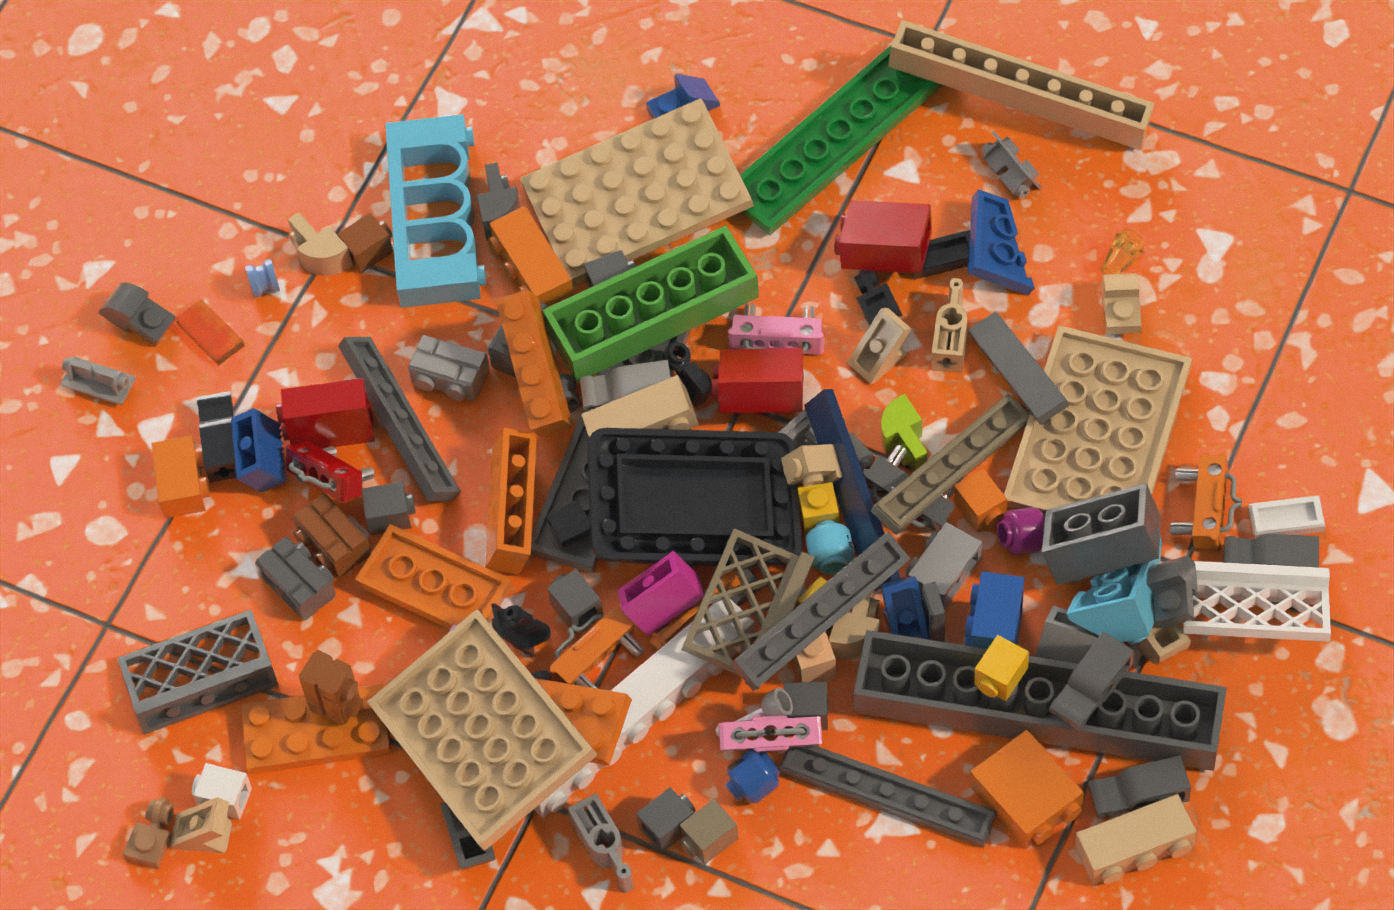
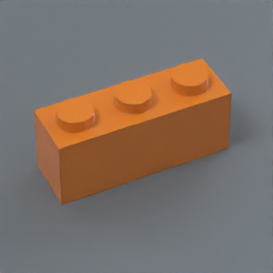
(529, 257)

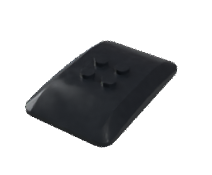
(689, 493)

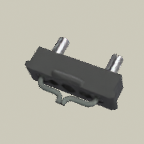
(885, 476)

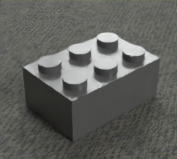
(1101, 534)

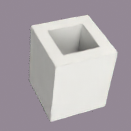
(225, 784)

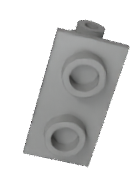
(1003, 155)
(96, 380)

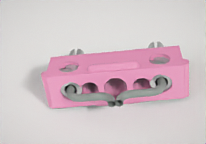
(776, 332)
(734, 734)

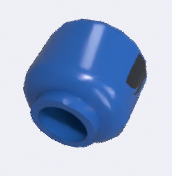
(752, 776)

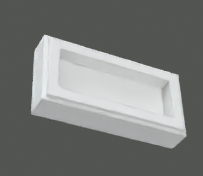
(1287, 516)

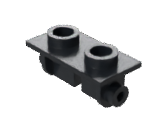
(519, 628)

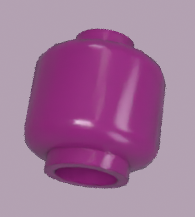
(1021, 531)

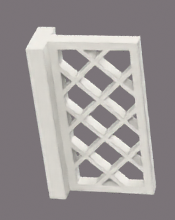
(1261, 586)

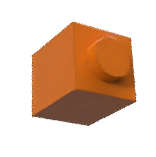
(980, 500)

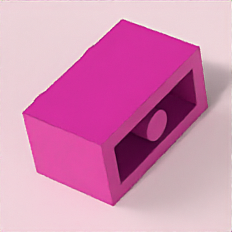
(660, 593)

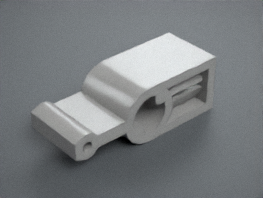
(621, 382)
(596, 828)

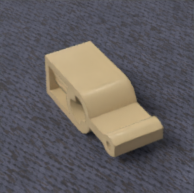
(950, 332)

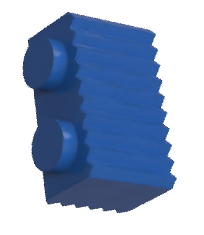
(258, 450)

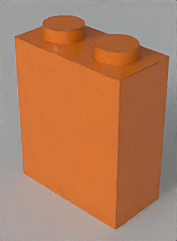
(1027, 789)

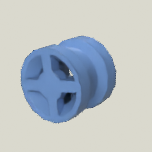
(262, 278)

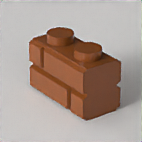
(330, 535)
(330, 688)

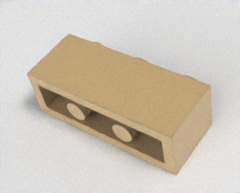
(654, 407)
(1135, 840)

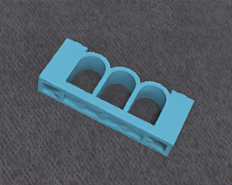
(444, 277)

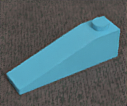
(1117, 604)

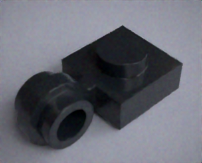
(874, 295)
(694, 379)

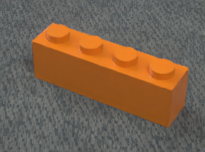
(534, 363)
(511, 501)

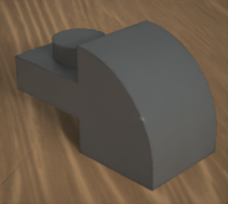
(500, 199)
(133, 310)
(1173, 590)
(466, 849)

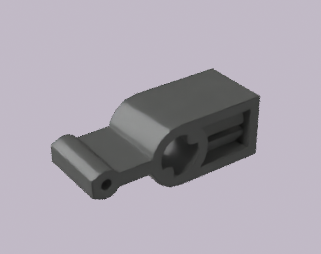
(1273, 550)
(1093, 680)
(1140, 787)

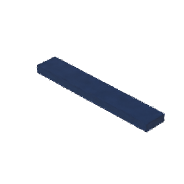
(852, 488)

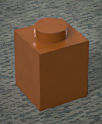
(367, 242)

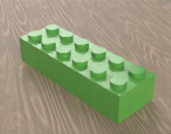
(651, 303)

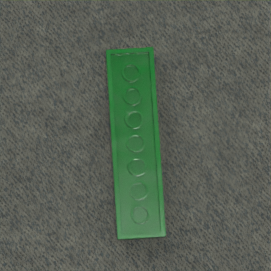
(831, 140)

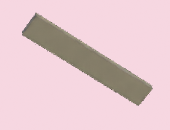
(951, 464)

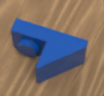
(686, 91)
(904, 608)

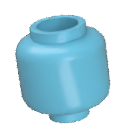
(830, 546)

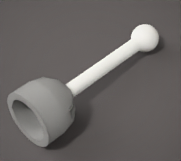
(773, 704)

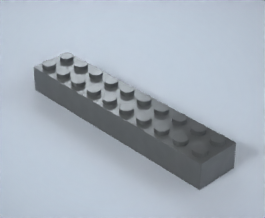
(936, 687)

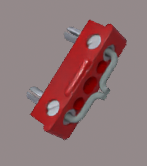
(325, 471)

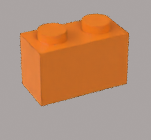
(179, 476)

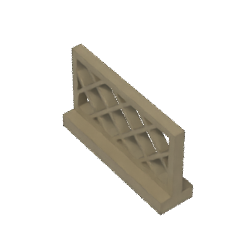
(782, 604)

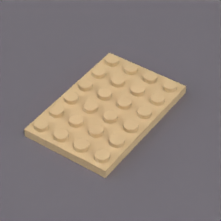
(637, 190)
(1110, 433)
(481, 729)

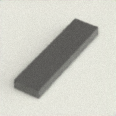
(1018, 367)

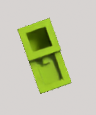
(903, 427)

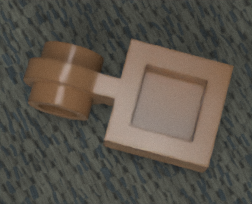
(149, 843)

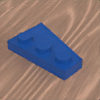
(993, 244)

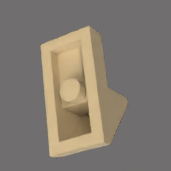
(880, 346)
(203, 827)

